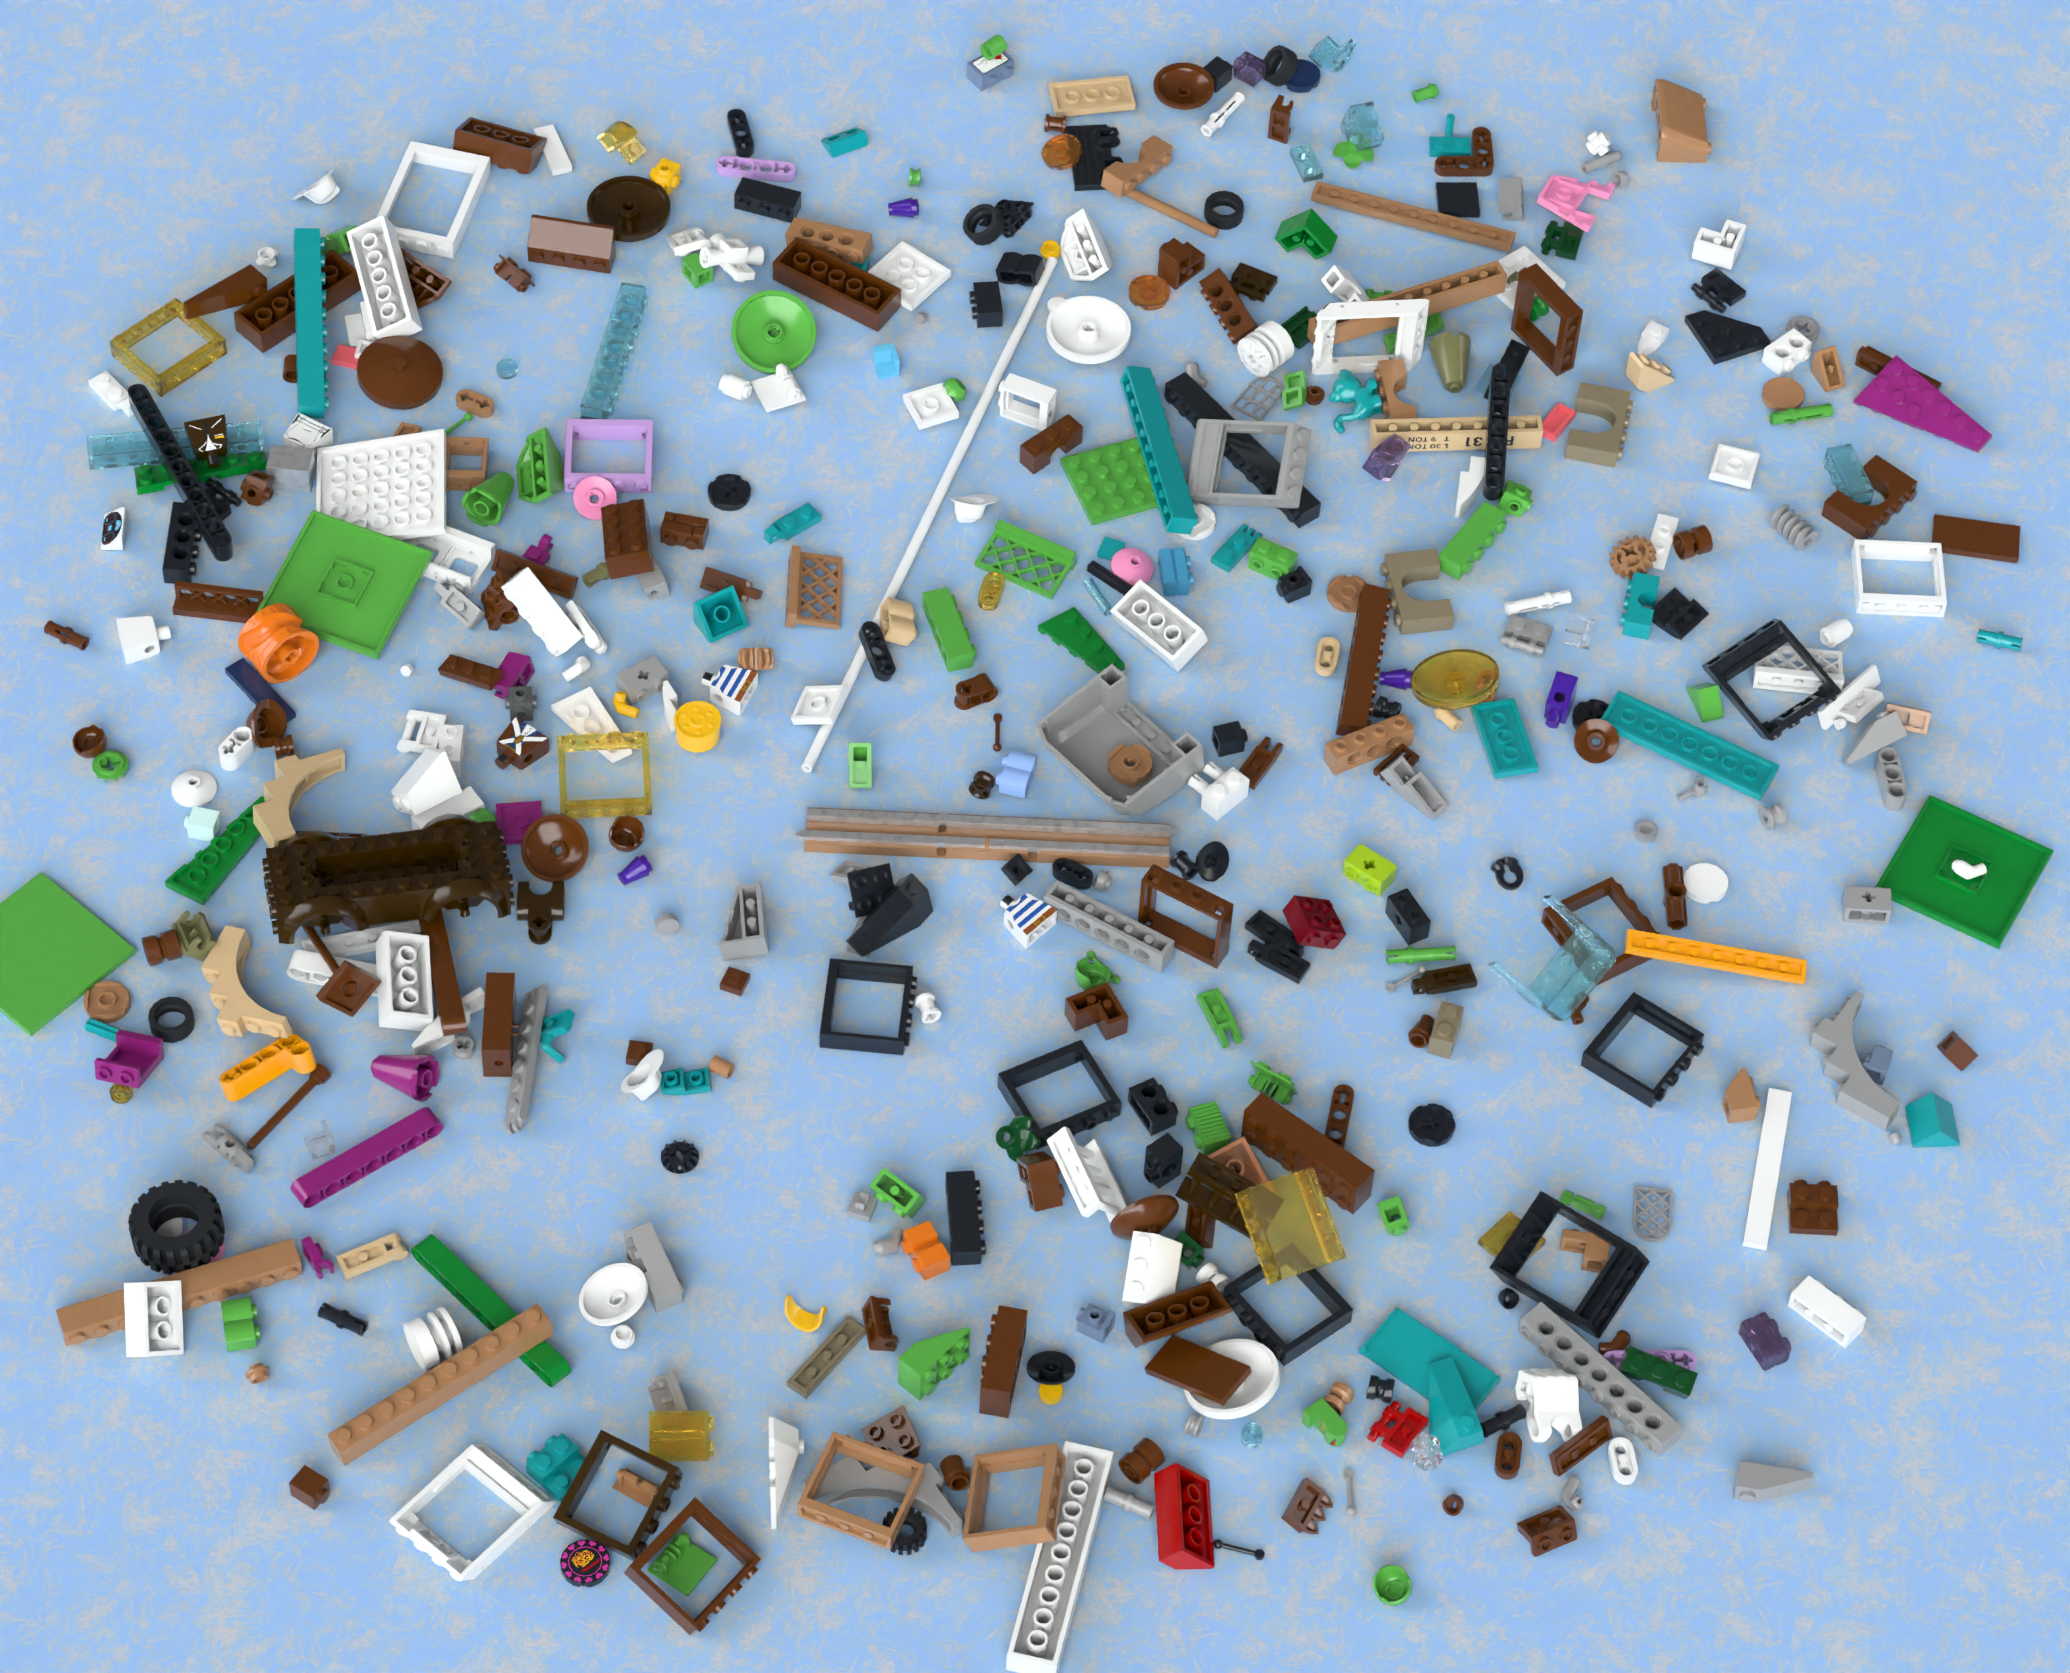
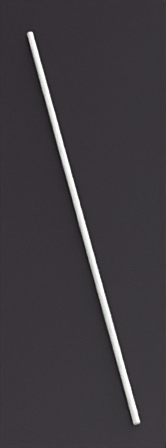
(938, 495)

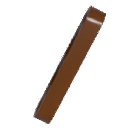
(1335, 1124)

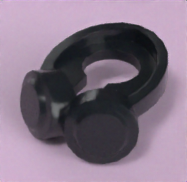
(1498, 867)

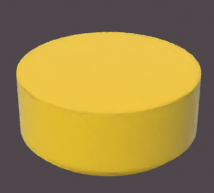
(1050, 1393)

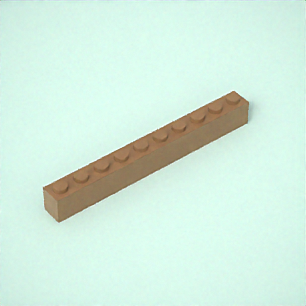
(1442, 295)
(198, 1287)
(440, 1384)

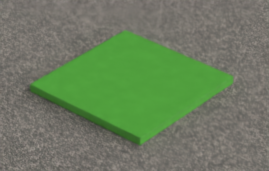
(348, 582)
(51, 953)

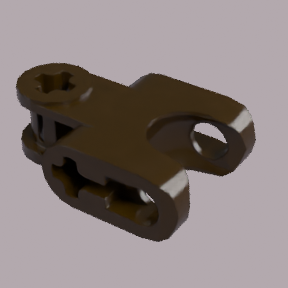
(540, 910)

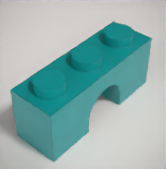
(1642, 593)

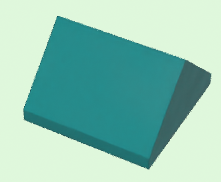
(719, 614)
(1931, 1122)

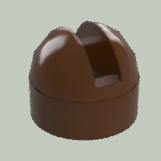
(1449, 1502)

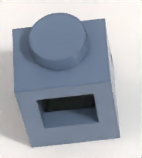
(1878, 1063)
(1095, 1322)

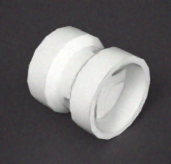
(1210, 1273)

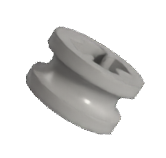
(463, 1041)
(1194, 1424)

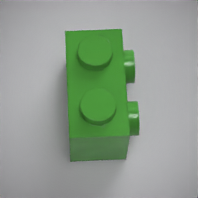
(1271, 559)
(892, 1189)

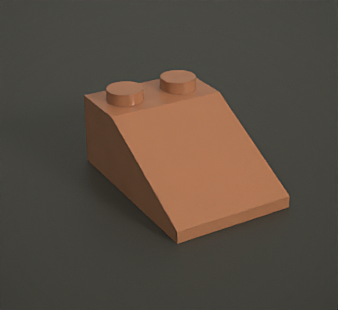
(1240, 1159)

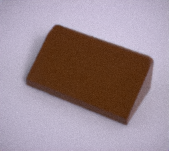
(1200, 1227)

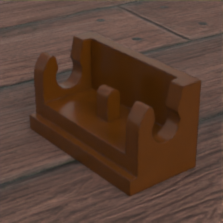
(1279, 120)
(878, 1324)

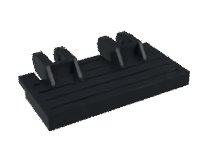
(1096, 154)

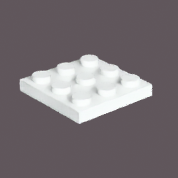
(1515, 262)
(912, 272)

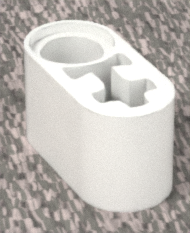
(236, 748)

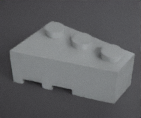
(747, 924)
(647, 1253)

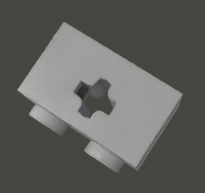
(642, 680)
(1866, 904)

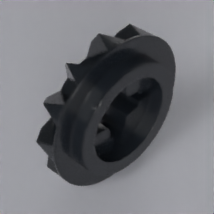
(673, 1163)

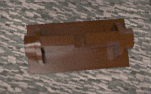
(508, 268)

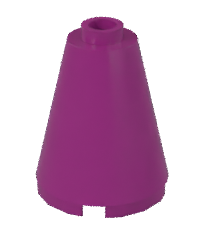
(408, 1074)

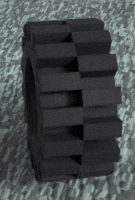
(913, 1541)

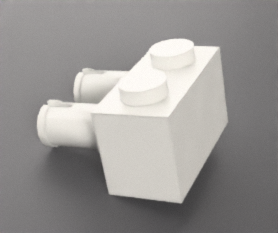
(1224, 793)

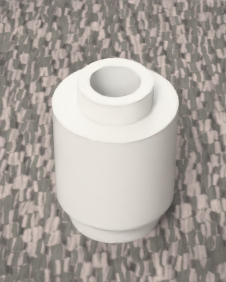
(735, 387)
(1836, 632)

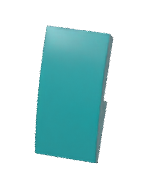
(685, 1083)

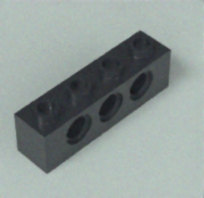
(181, 546)

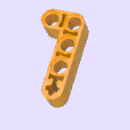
(267, 1065)

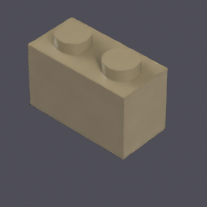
(1446, 1030)

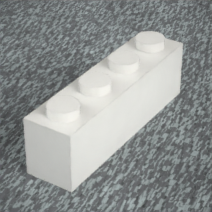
(541, 612)

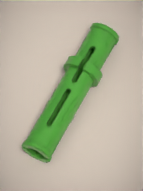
(1806, 413)
(1412, 955)

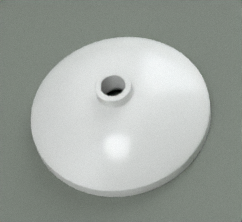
(613, 1294)

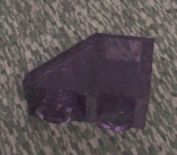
(1386, 457)

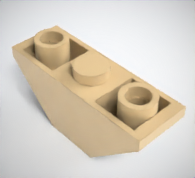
(1647, 373)

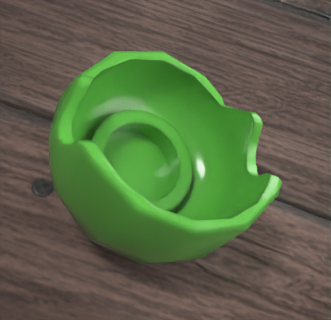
(1091, 974)
(1392, 1585)

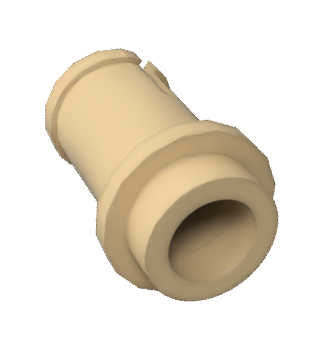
(1448, 719)

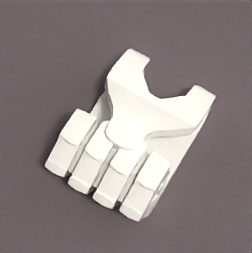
(1552, 1402)

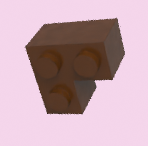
(1179, 262)
(1097, 1007)
(1041, 1179)

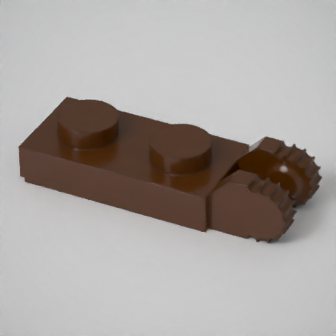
(1260, 762)

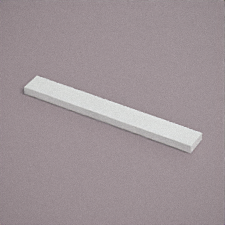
(1767, 1169)

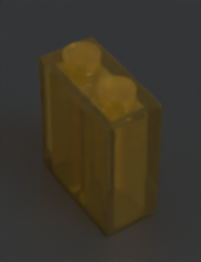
(681, 1435)

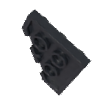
(1725, 337)

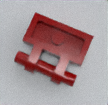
(1406, 1429)

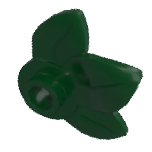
(1020, 1137)

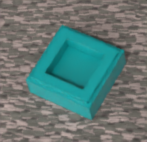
(1109, 548)

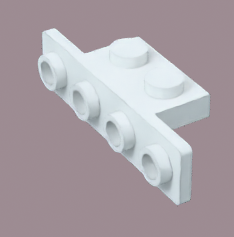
(1854, 700)

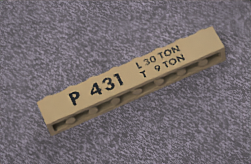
(1455, 432)

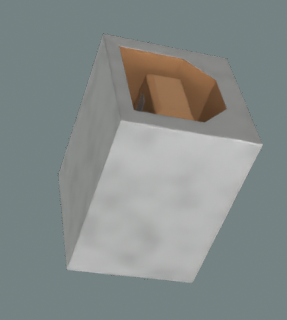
(291, 467)

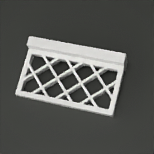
(1796, 678)

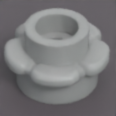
(1102, 880)

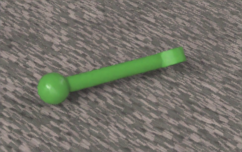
(467, 417)
(1091, 956)

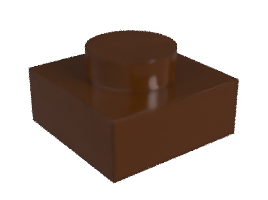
(735, 981)
(637, 1051)

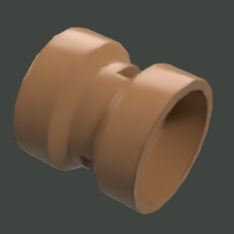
(1339, 1396)

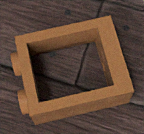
(466, 479)

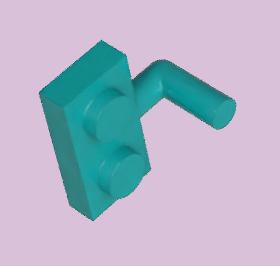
(1449, 145)
(553, 1026)

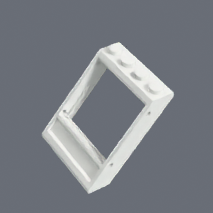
(1409, 335)
(499, 1478)

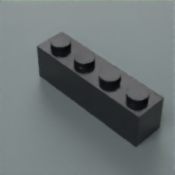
(963, 1218)

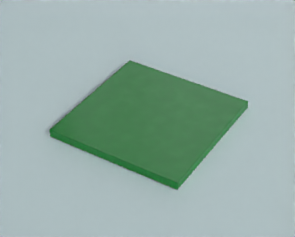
(1978, 906)

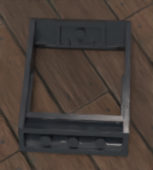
(1750, 651)
(1608, 1289)

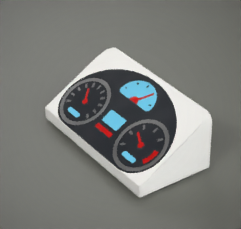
(114, 530)

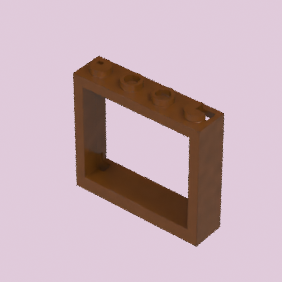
(1559, 357)
(1561, 932)
(1185, 938)
(723, 1536)

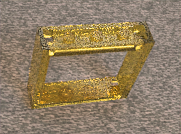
(181, 370)
(604, 807)

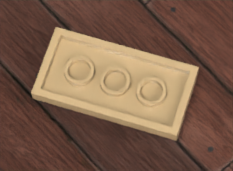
(1091, 96)

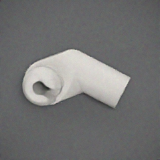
(580, 667)
(1968, 871)

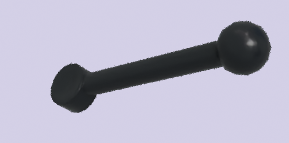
(1258, 1554)

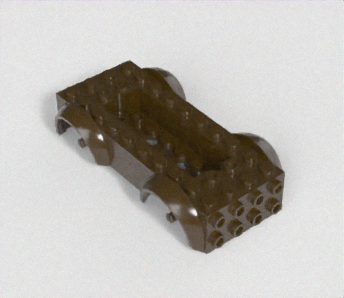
(386, 876)

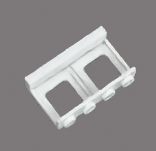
(454, 546)

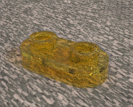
(989, 595)

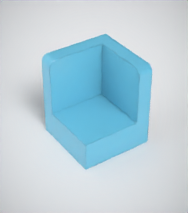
(886, 360)

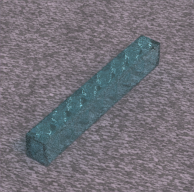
(135, 449)

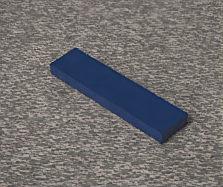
(255, 686)

